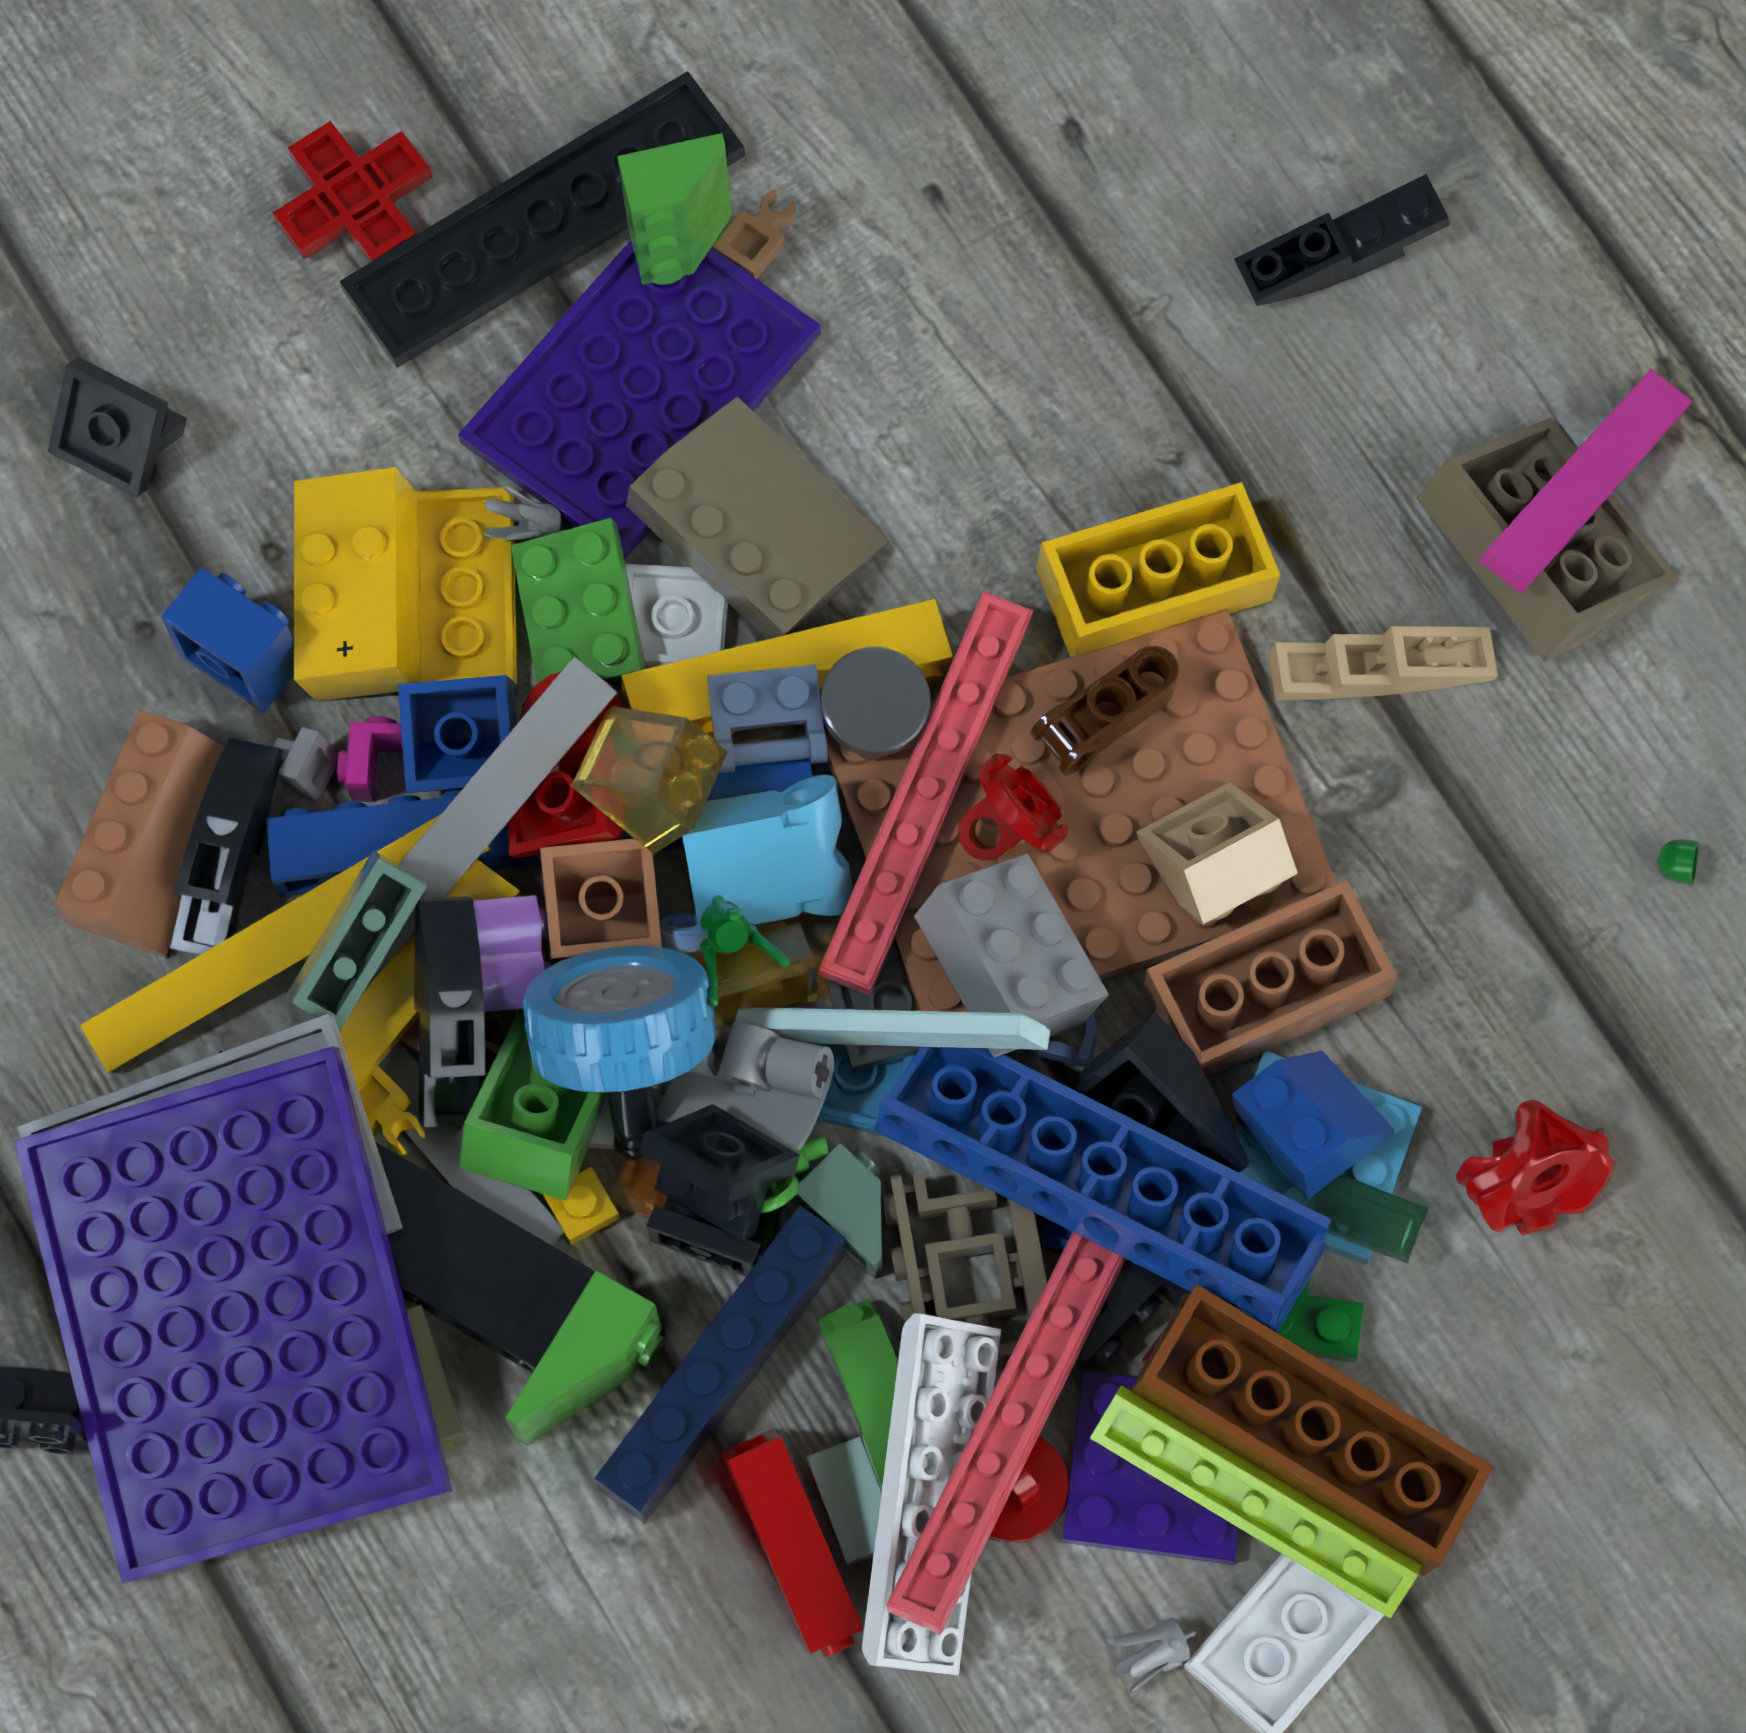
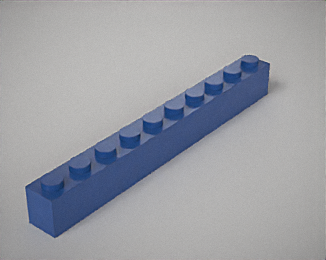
(319, 845)

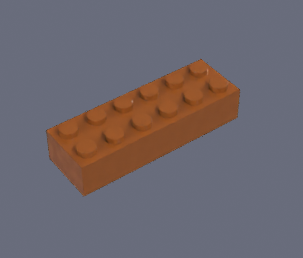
(1312, 1427)

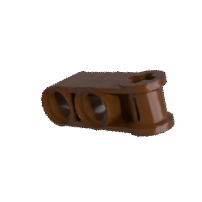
(1080, 731)

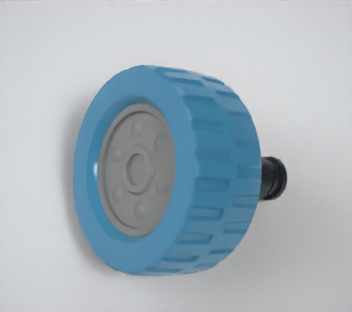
(619, 1027)

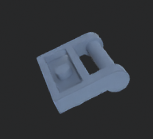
(767, 701)

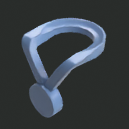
(1066, 1053)

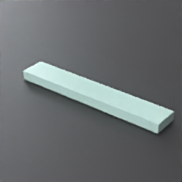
(900, 1027)

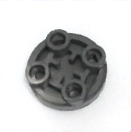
(875, 702)

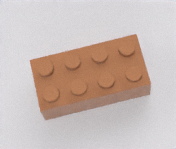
(1272, 979)

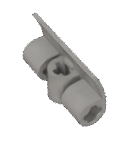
(758, 1079)

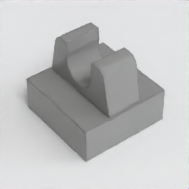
(307, 763)

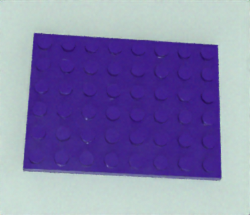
(232, 1315)

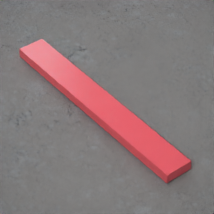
(925, 794)
(1005, 1434)

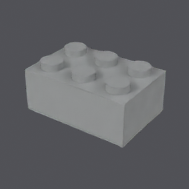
(1011, 947)

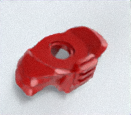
(1539, 1172)

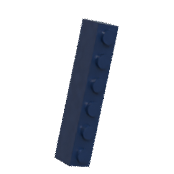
(721, 1364)

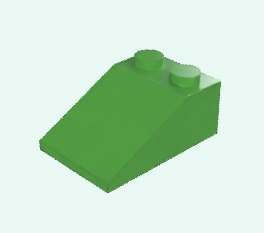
(527, 1126)
(590, 1356)

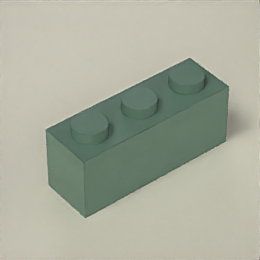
(357, 939)

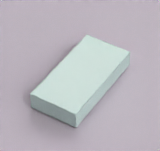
(849, 1497)

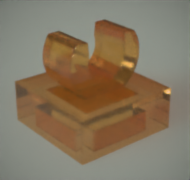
(635, 1187)

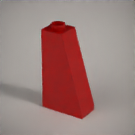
(793, 1542)

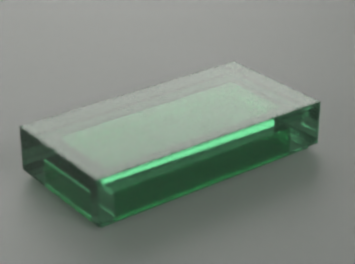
(1370, 1217)

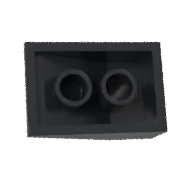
(1163, 1086)

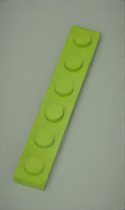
(1256, 1502)

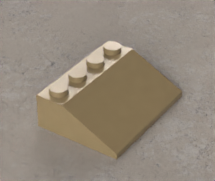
(755, 520)
(1591, 581)

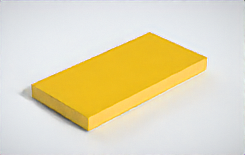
(465, 587)

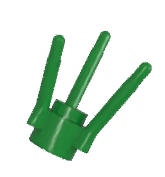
(727, 933)

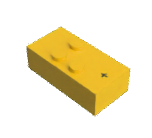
(1157, 569)
(355, 584)

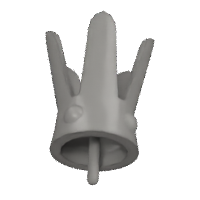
(533, 518)
(1165, 1653)

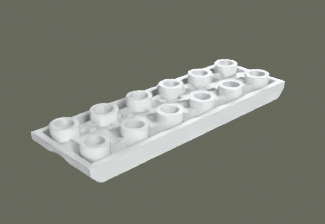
(938, 1397)

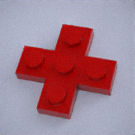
(351, 193)

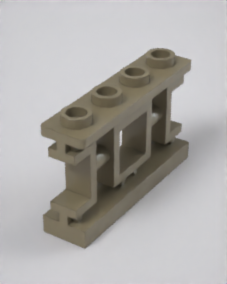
(1015, 1271)

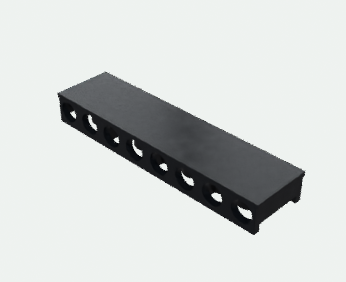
(478, 1266)

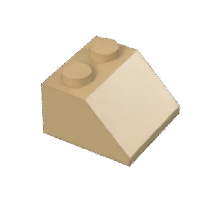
(1219, 852)

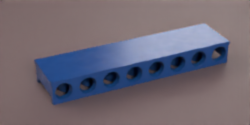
(1107, 1178)

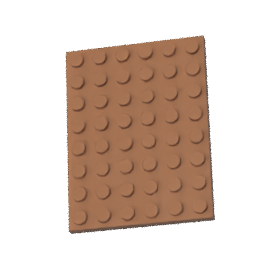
(1101, 873)

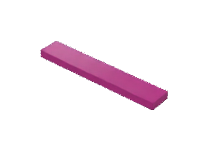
(1585, 481)

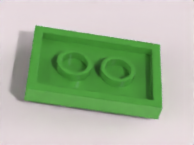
(578, 601)

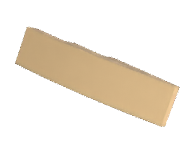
(1385, 664)

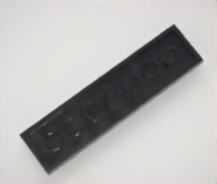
(522, 226)

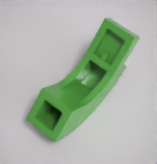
(866, 1372)

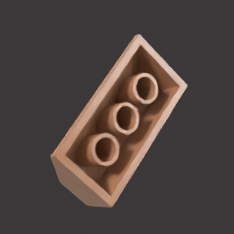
(139, 835)

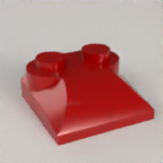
(558, 812)

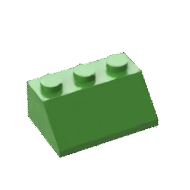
(675, 205)

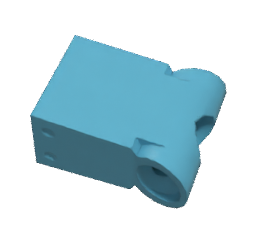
(771, 853)

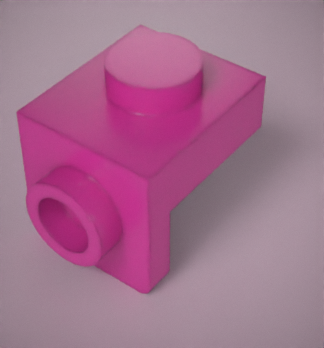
(359, 763)

